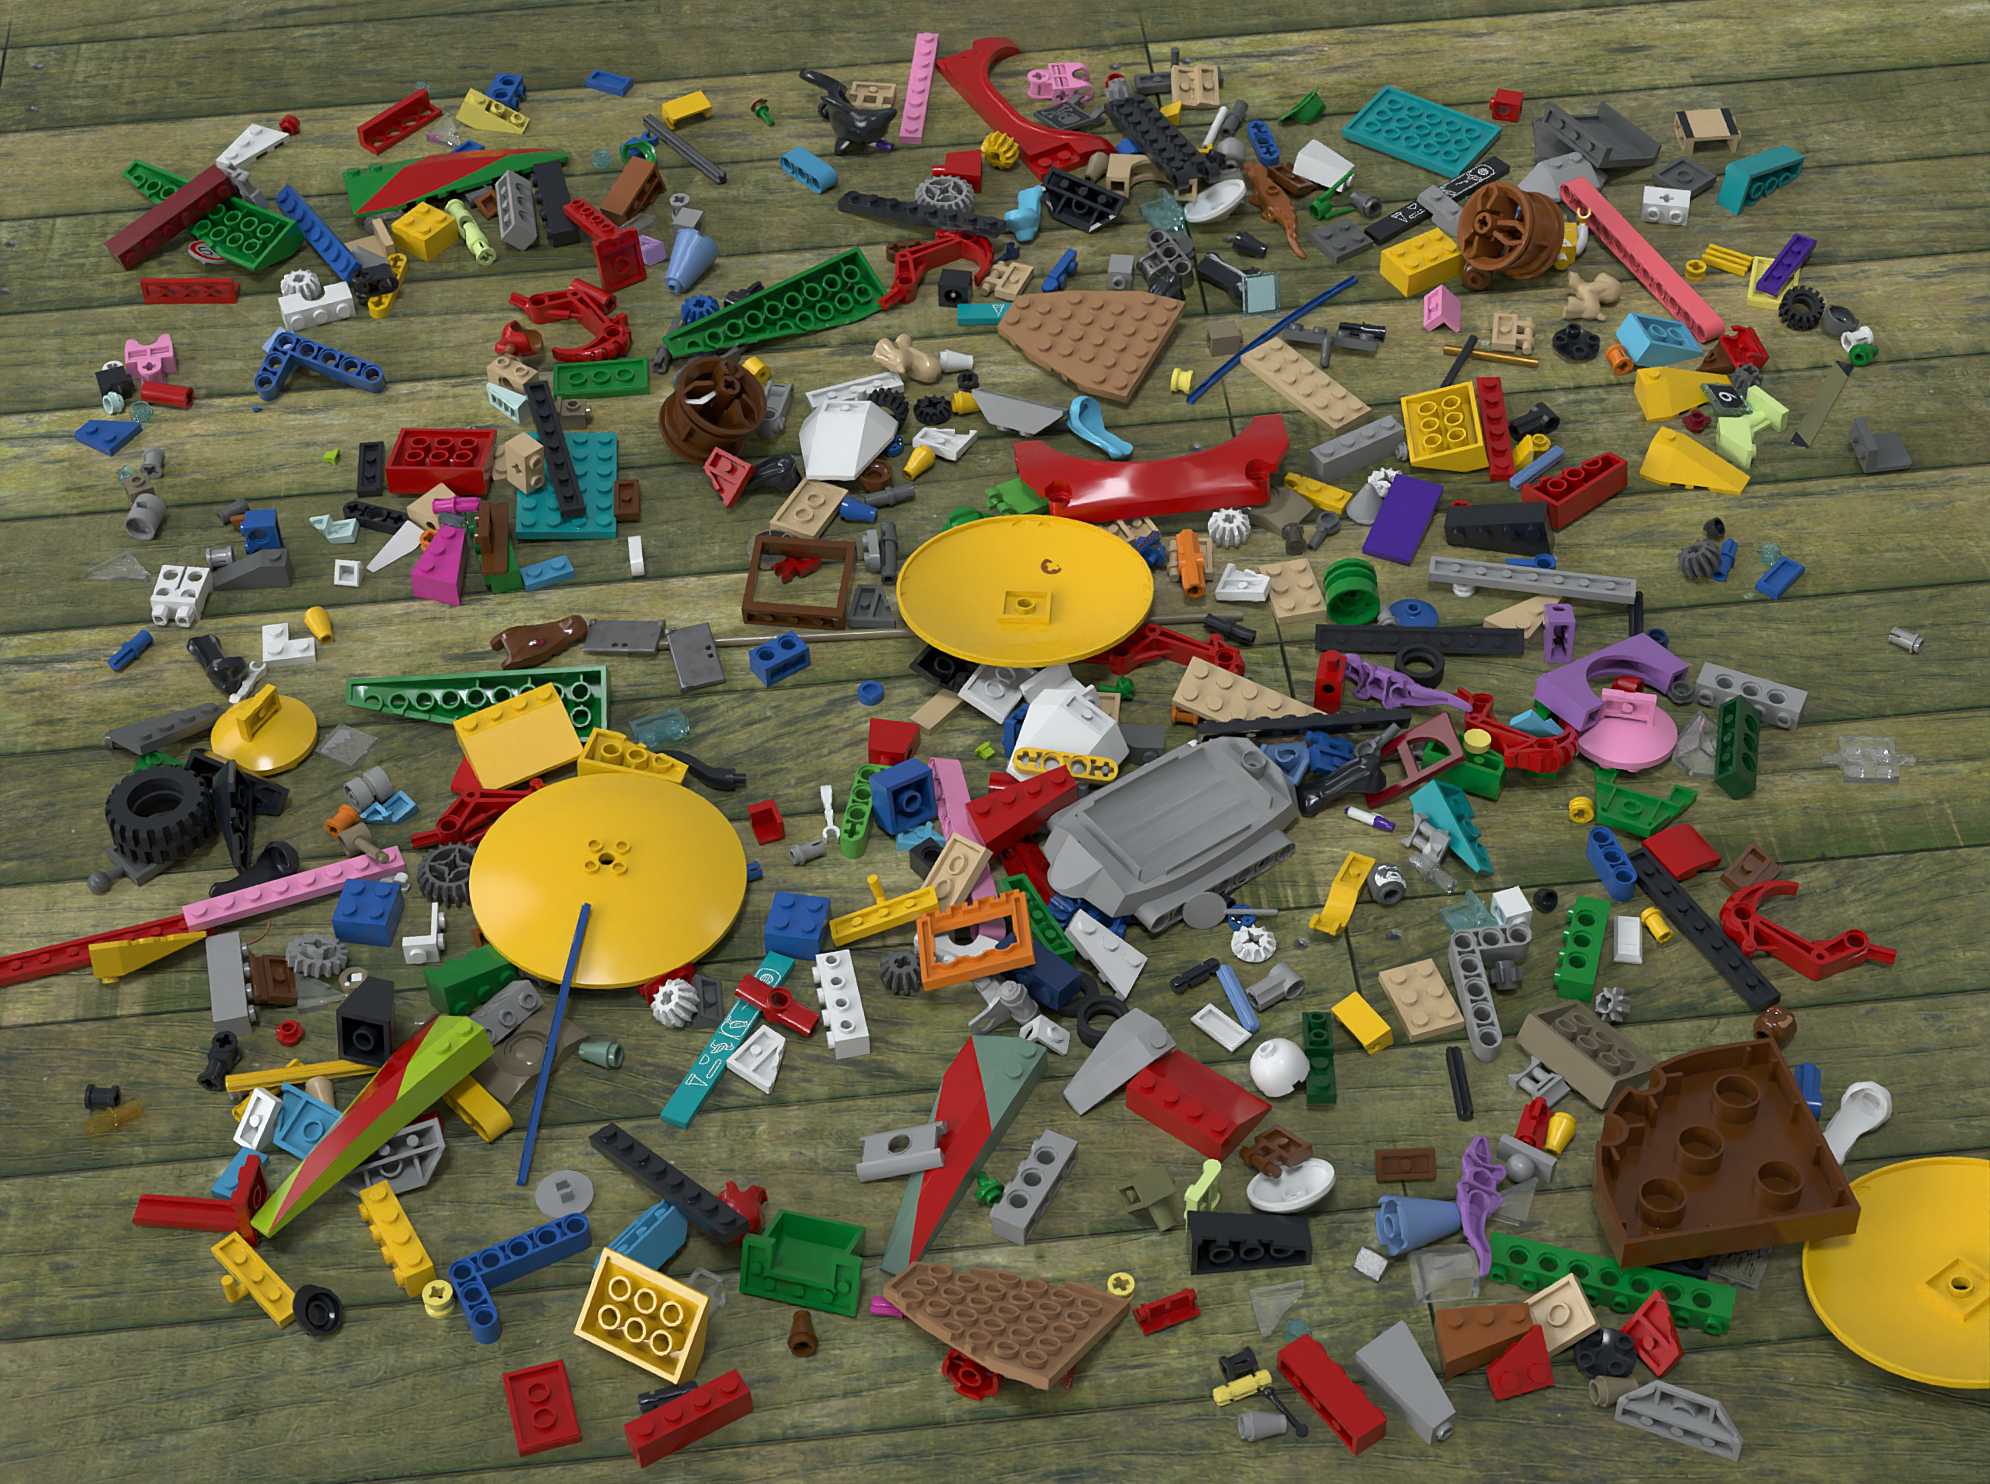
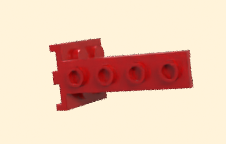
(615, 251)
(211, 1213)

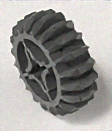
(446, 874)

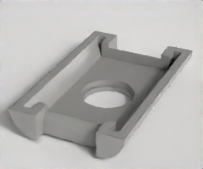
(918, 1156)

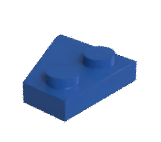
(107, 435)
(1012, 729)

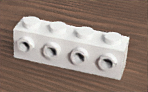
(842, 1004)

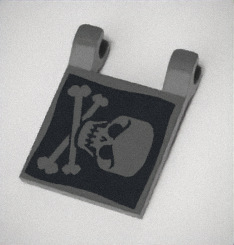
(1069, 114)

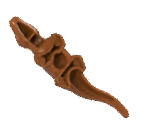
(1274, 203)

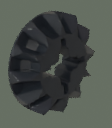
(926, 414)

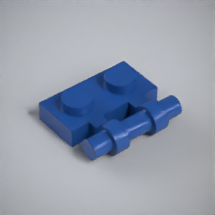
(1323, 758)

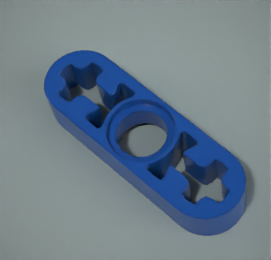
(1263, 137)

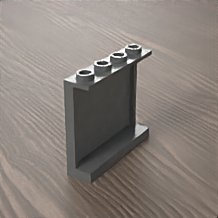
(1602, 137)

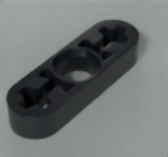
(364, 512)

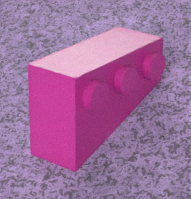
(442, 567)

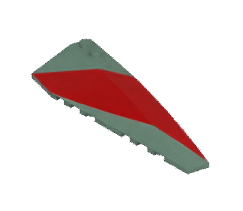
(979, 1103)

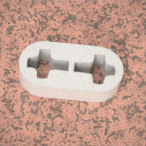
(636, 555)

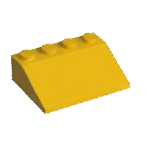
(1445, 429)
(518, 738)
(645, 1317)

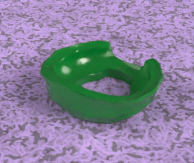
(643, 146)

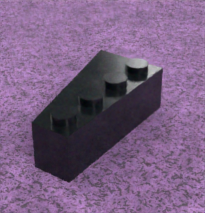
(552, 196)
(1245, 1242)

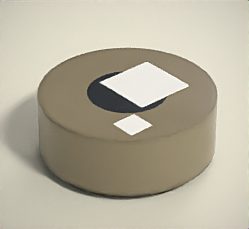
(351, 979)

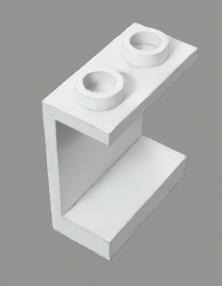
(1057, 678)

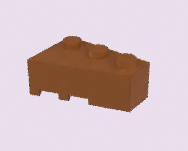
(633, 191)
(1477, 1335)

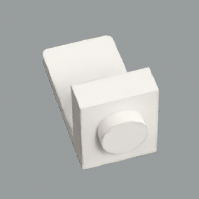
(427, 948)

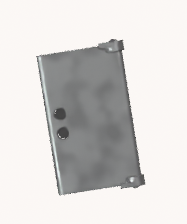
(1546, 143)
(625, 635)
(692, 661)

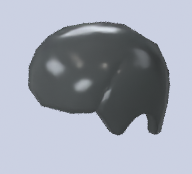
(1839, 320)

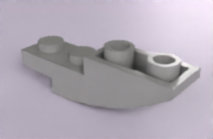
(1444, 209)

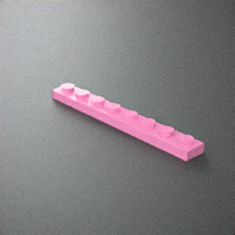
(919, 88)
(289, 890)

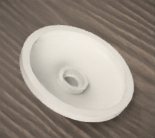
(1216, 202)
(1294, 1189)

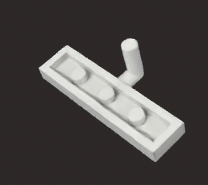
(855, 390)

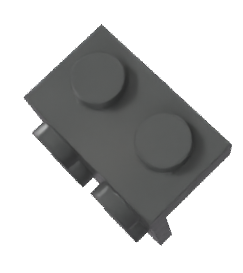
(1878, 451)

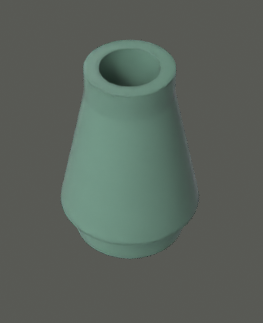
(605, 1053)

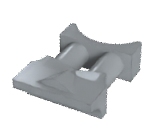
(1438, 839)
(1550, 1087)

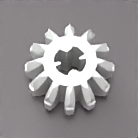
(302, 282)
(1229, 527)
(675, 1003)

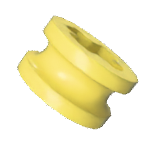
(1124, 1281)

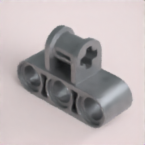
(1163, 258)

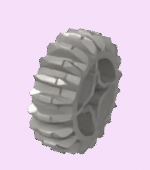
(946, 194)

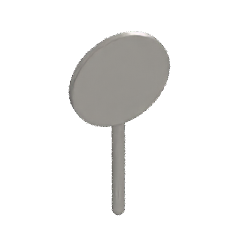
(1209, 909)

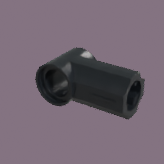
(1538, 419)

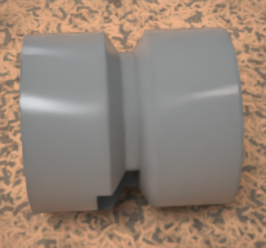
(145, 516)
(371, 788)

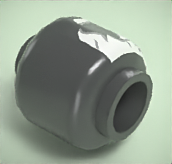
(1386, 883)

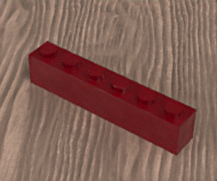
(170, 217)

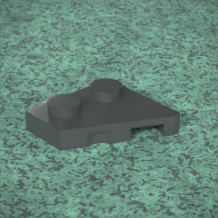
(870, 608)

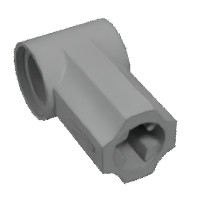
(1280, 983)

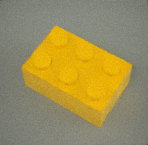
(1422, 262)

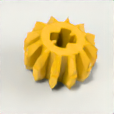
(1000, 150)

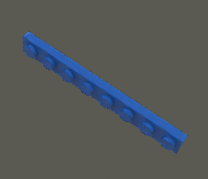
(318, 233)

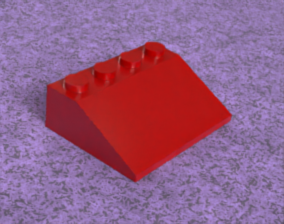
(447, 456)
(1195, 1104)

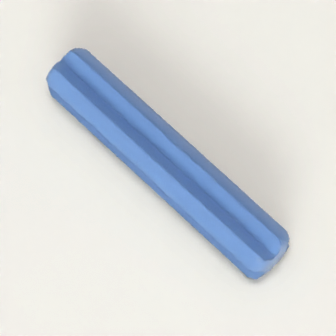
(1536, 467)
(1238, 999)

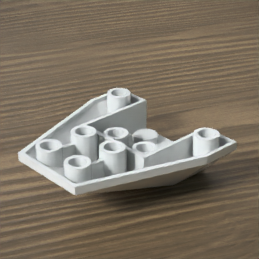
(844, 438)
(1069, 724)

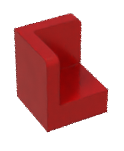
(766, 822)

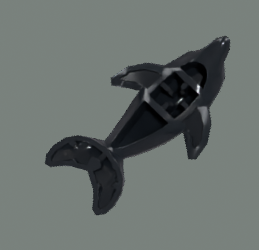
(847, 121)

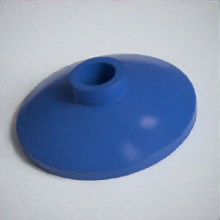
(1414, 613)

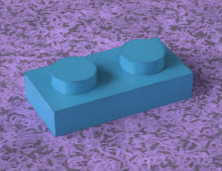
(547, 573)
(229, 1179)

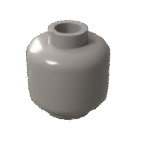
(1234, 151)

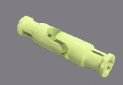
(471, 232)

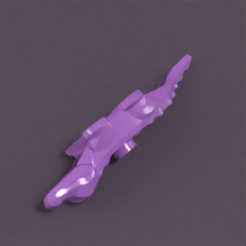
(1395, 687)
(1478, 1196)

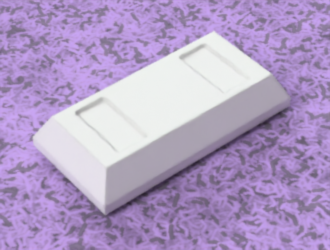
(1627, 940)
(1220, 1027)

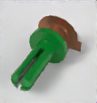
(761, 110)

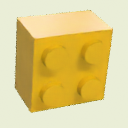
(425, 231)

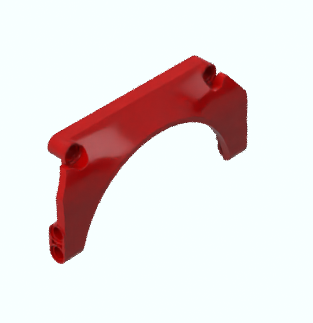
(1206, 480)

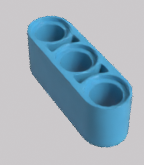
(808, 169)

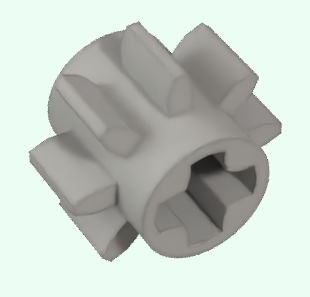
(1118, 89)
(1613, 1004)

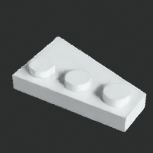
(251, 144)
(1110, 954)

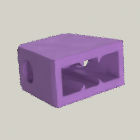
(1559, 623)

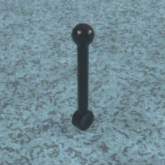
(1301, 1429)

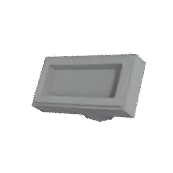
(1525, 1161)

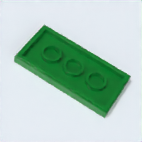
(601, 379)

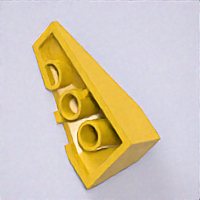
(1669, 391)
(1682, 460)
(613, 753)

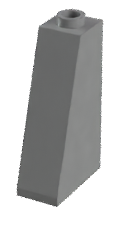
(1406, 1382)

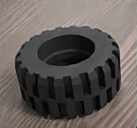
(163, 836)

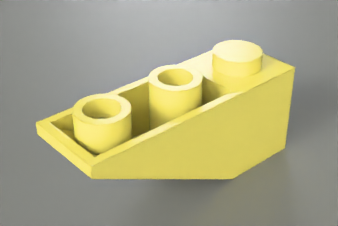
(490, 115)

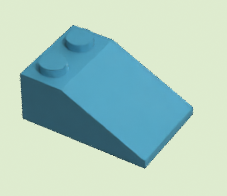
(1657, 340)

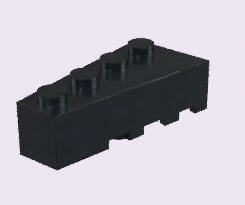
(1502, 528)

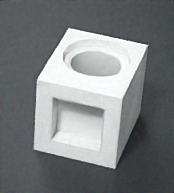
(1511, 907)

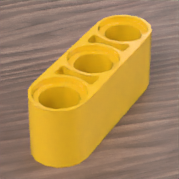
(478, 1109)

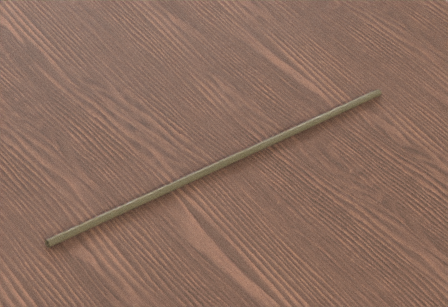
(899, 632)

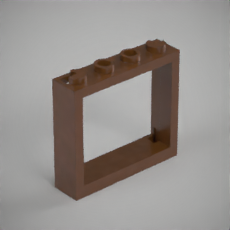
(800, 615)

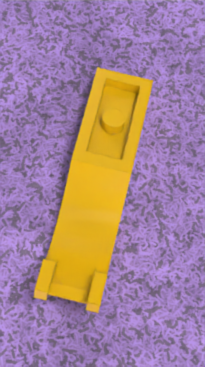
(1344, 894)

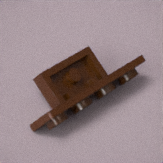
(492, 537)

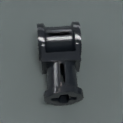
(222, 1059)

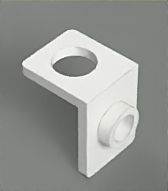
(1047, 1033)

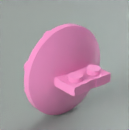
(1629, 732)

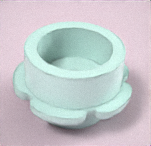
(113, 403)

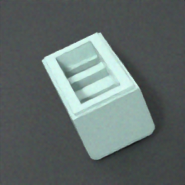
(509, 402)

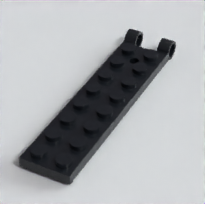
(1161, 141)

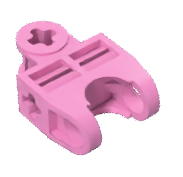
(1052, 83)
(152, 360)

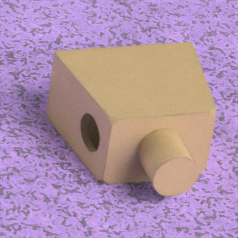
(421, 511)

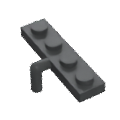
(1161, 81)
(1328, 339)

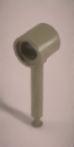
(358, 840)

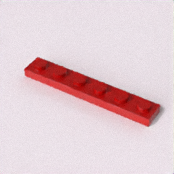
(1495, 428)

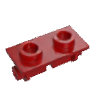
(649, 989)
(1534, 1123)
(1167, 1311)

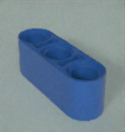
(1611, 864)

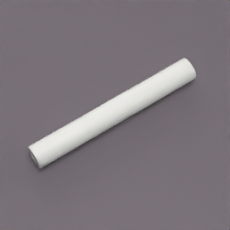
(1215, 127)

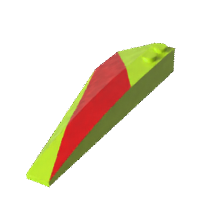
(393, 1098)

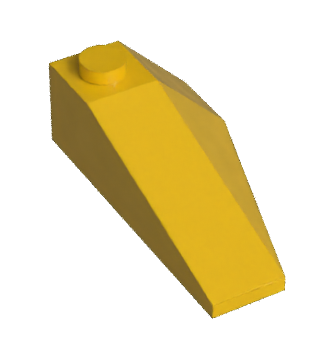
(126, 956)

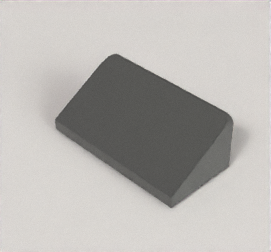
(710, 1006)

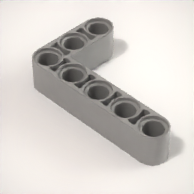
(1475, 983)

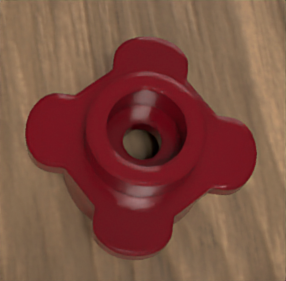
(1696, 421)

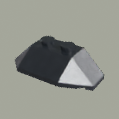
(1080, 201)

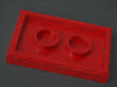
(541, 1408)

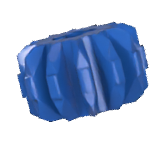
(698, 308)
(1064, 908)

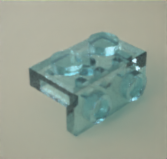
(1164, 212)
(660, 728)
(1467, 914)

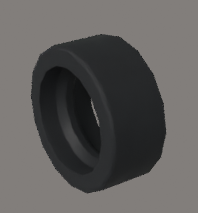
(1421, 653)
(1097, 1006)

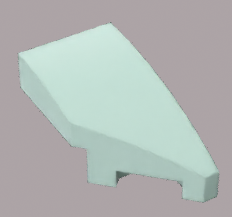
(337, 531)

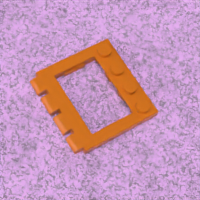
(990, 961)

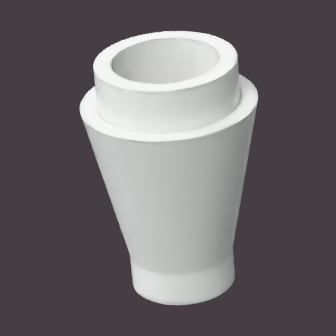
(954, 361)

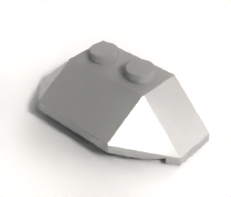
(1551, 173)
(1017, 412)
(403, 1160)
(1681, 1417)

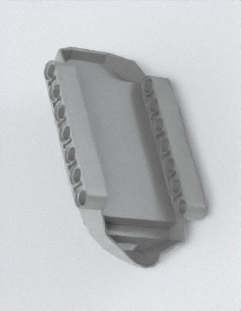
(1174, 831)

